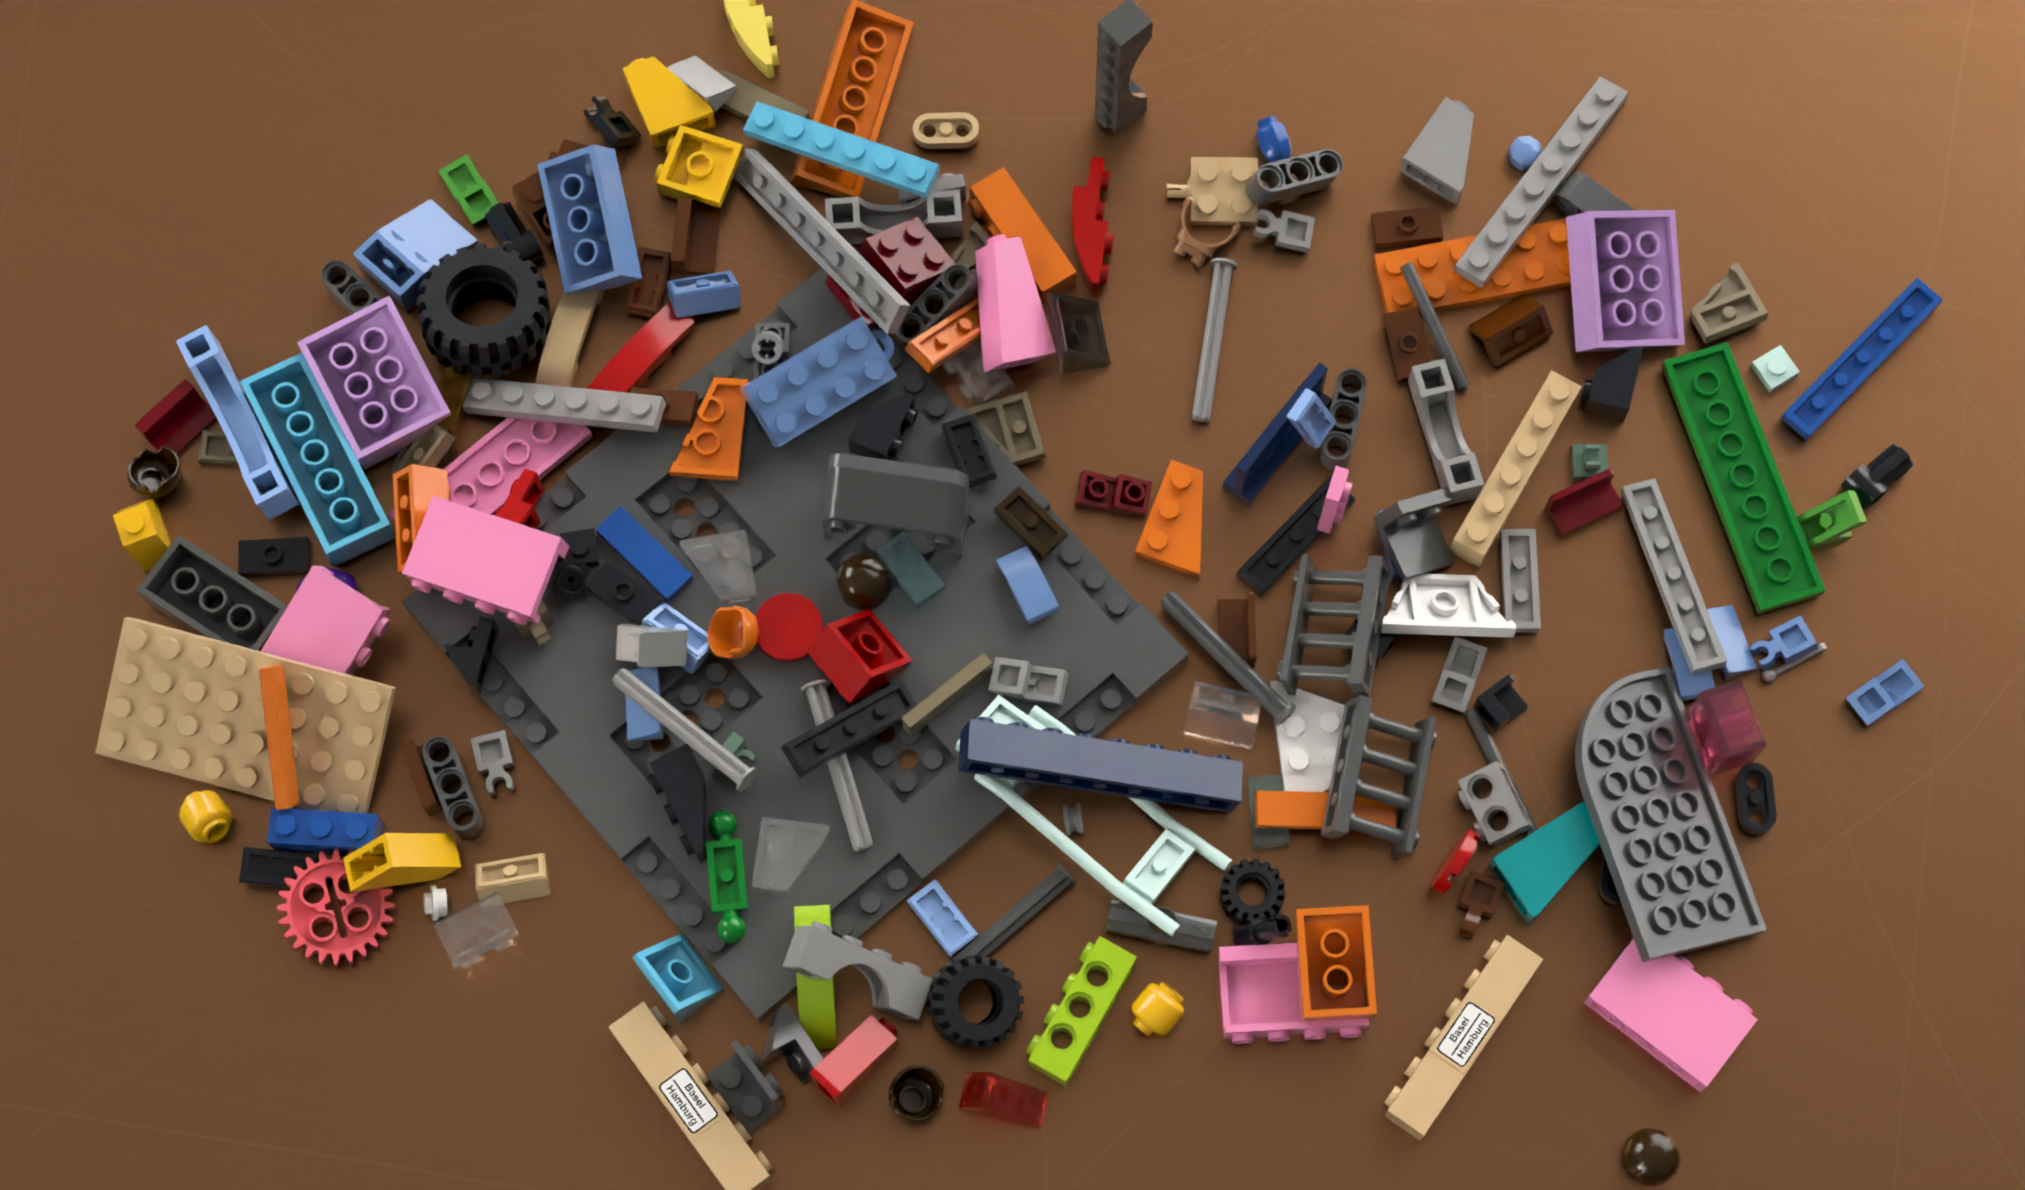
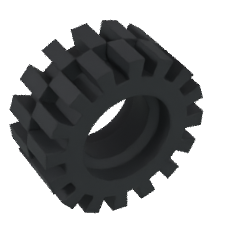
(1252, 871)

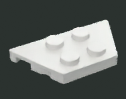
(1446, 607)
(1308, 740)

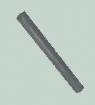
(1434, 325)
(1491, 750)

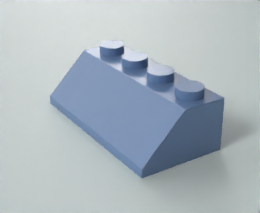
(589, 220)

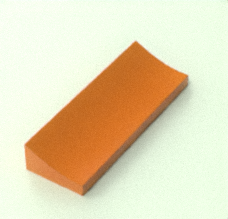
(855, 90)

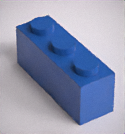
(322, 831)

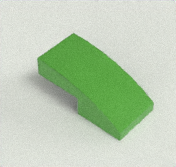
(468, 189)

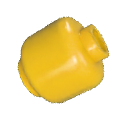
(205, 816)
(1157, 1009)

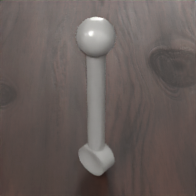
(1770, 675)

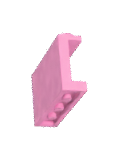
(483, 560)
(328, 624)
(1263, 997)
(1672, 1013)

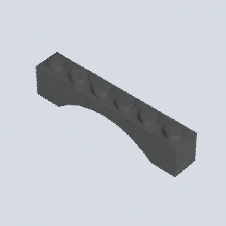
(1119, 45)

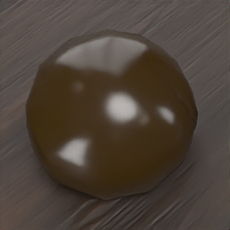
(154, 472)
(863, 581)
(916, 1093)
(1651, 1156)

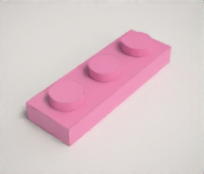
(1335, 500)

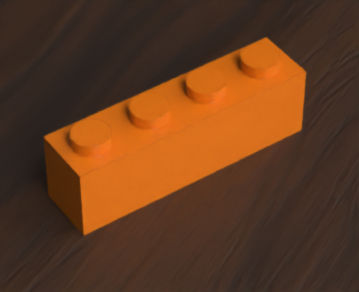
(1009, 213)

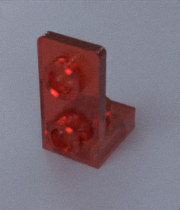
(1003, 1097)

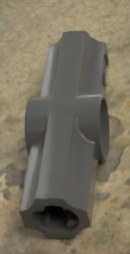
(1193, 931)

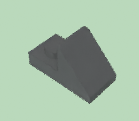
(789, 1038)

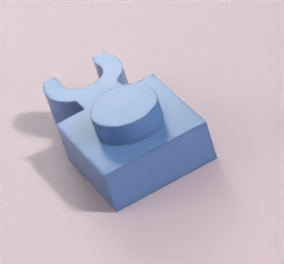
(1787, 640)

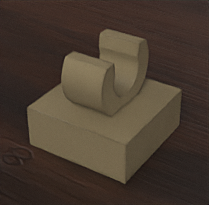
(537, 630)

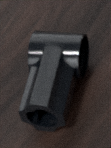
(512, 232)
(1873, 480)

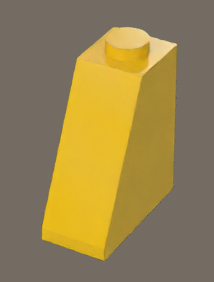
(665, 101)
(143, 532)
(401, 860)

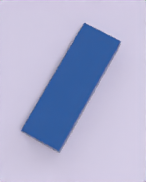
(644, 553)

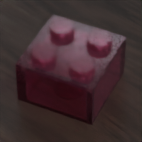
(1726, 727)

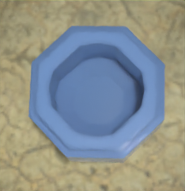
(1524, 152)

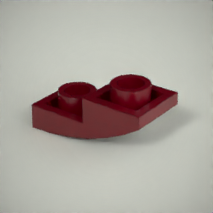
(1113, 494)

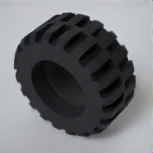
(474, 275)

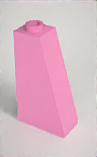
(1009, 307)

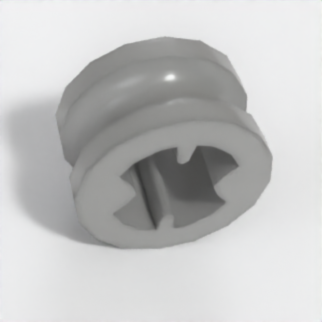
(778, 348)
(1072, 819)

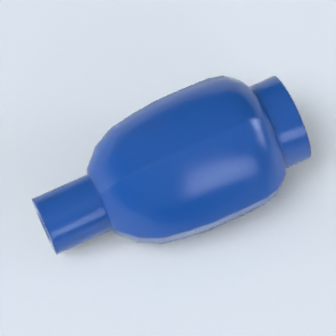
(1273, 140)

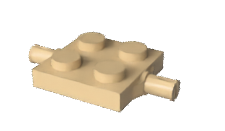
(1219, 191)

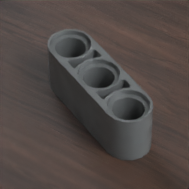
(1282, 183)
(1584, 194)
(941, 289)
(350, 290)
(1349, 405)
(441, 775)

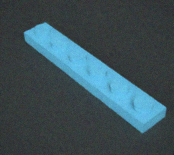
(841, 149)

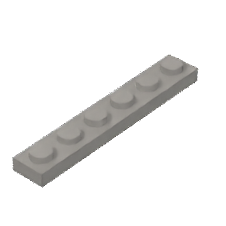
(564, 405)
(1673, 576)

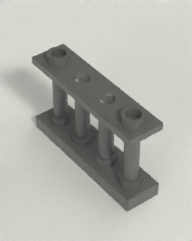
(1362, 643)
(1347, 785)

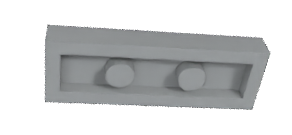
(1520, 579)

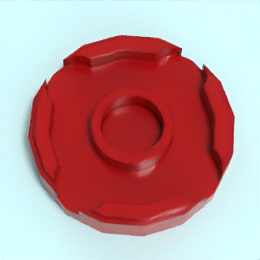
(788, 627)
(1455, 861)

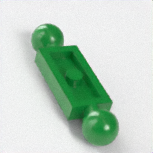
(727, 876)

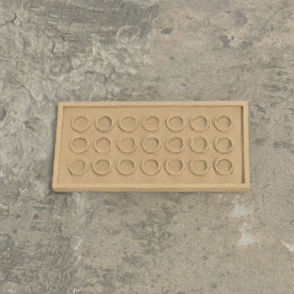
(200, 715)

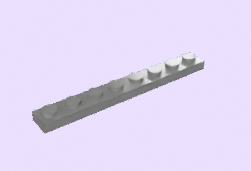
(1540, 182)
(821, 241)

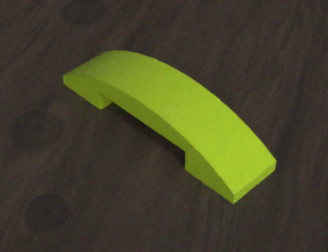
(816, 997)

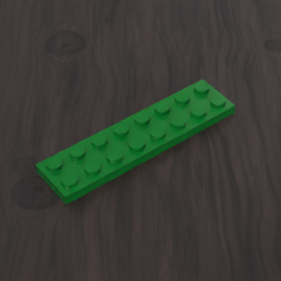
(1743, 478)

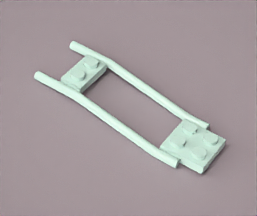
(1154, 869)

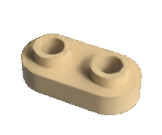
(946, 128)

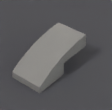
(1459, 674)
(1028, 682)

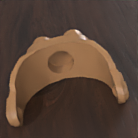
(1189, 245)

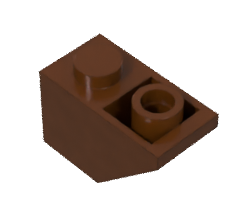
(532, 202)

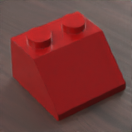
(858, 655)

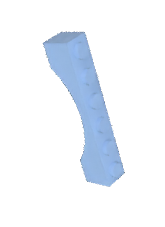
(244, 433)

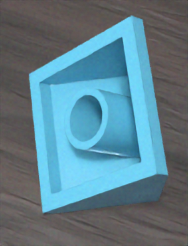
(678, 975)

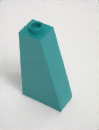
(1546, 861)

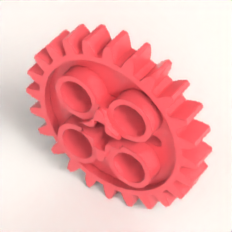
(304, 916)

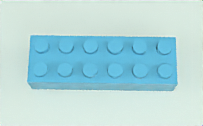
(317, 460)

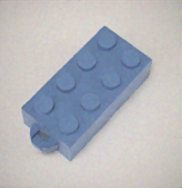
(820, 381)

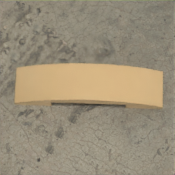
(566, 338)

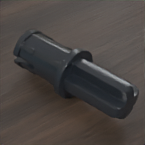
(1262, 930)

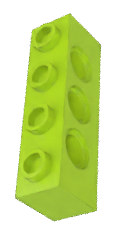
(1062, 1063)

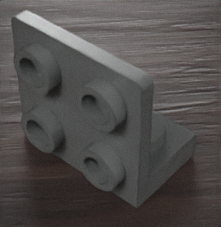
(1414, 535)
(744, 1088)

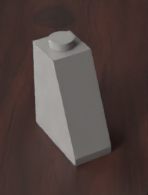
(1442, 150)

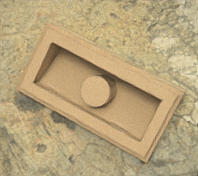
(513, 878)

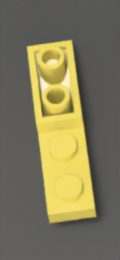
(752, 33)

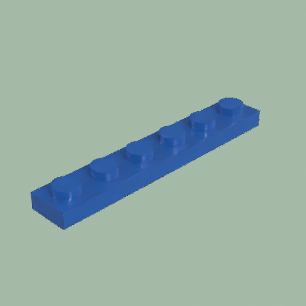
(1861, 359)

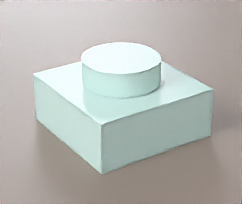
(1775, 369)

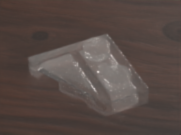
(724, 564)
(785, 852)

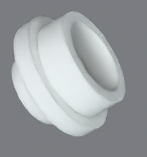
(435, 902)

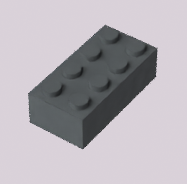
(210, 597)

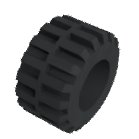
(1004, 1007)

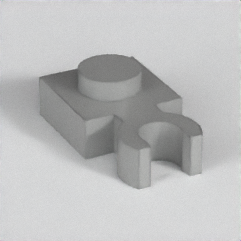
(1291, 229)
(492, 757)

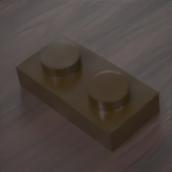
(1030, 522)

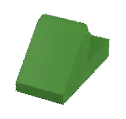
(1832, 520)

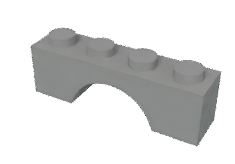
(860, 219)
(1437, 412)
(894, 987)

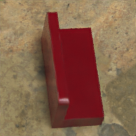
(177, 419)
(1583, 503)

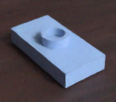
(1311, 418)
(942, 918)

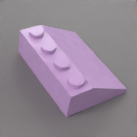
(1625, 280)
(375, 381)

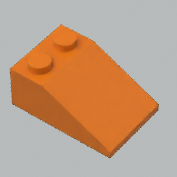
(1335, 963)

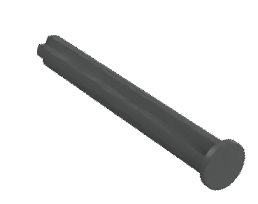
(1227, 657)
(1017, 915)

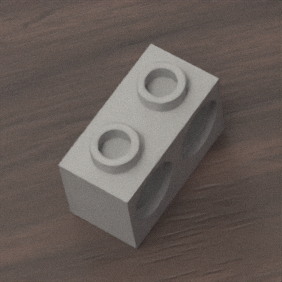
(1502, 799)

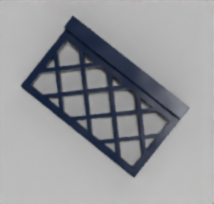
(1273, 445)

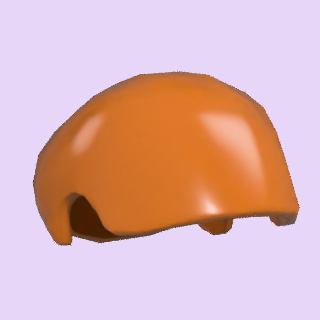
(732, 632)

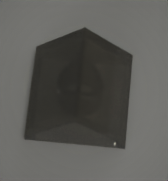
(1077, 333)

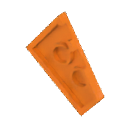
(716, 436)
(1175, 521)

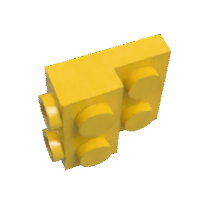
(698, 166)

